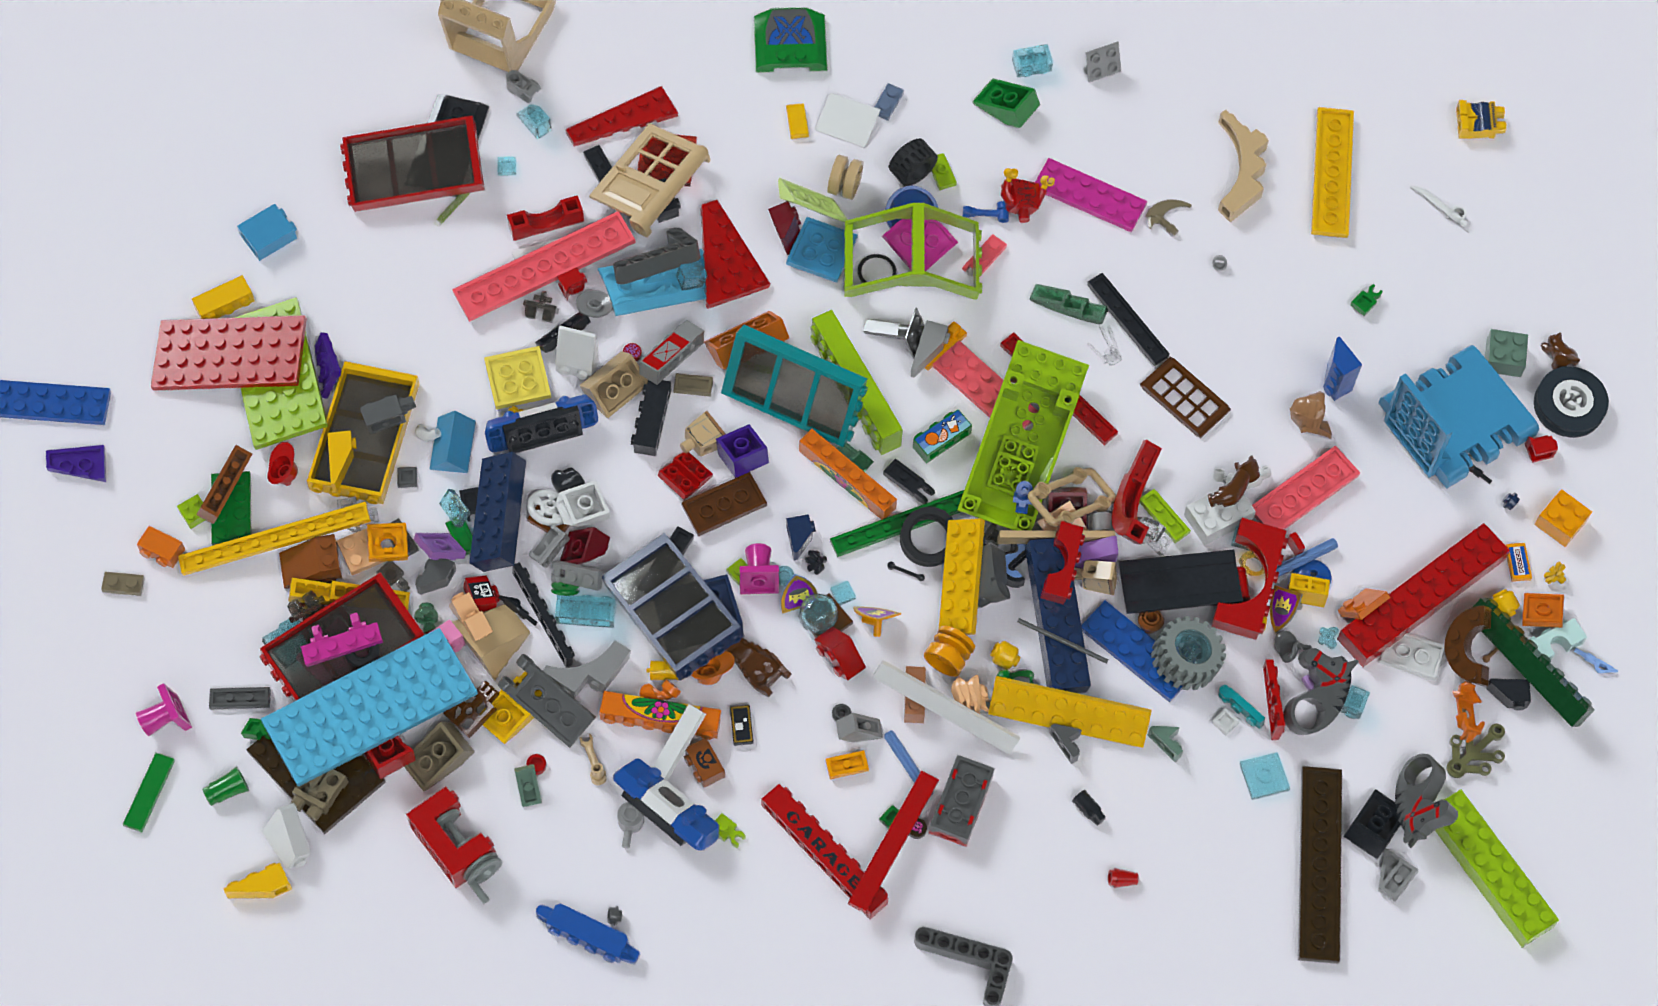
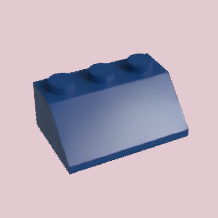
(1341, 370)

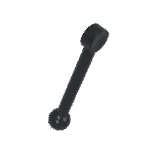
(891, 565)

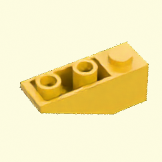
(263, 884)

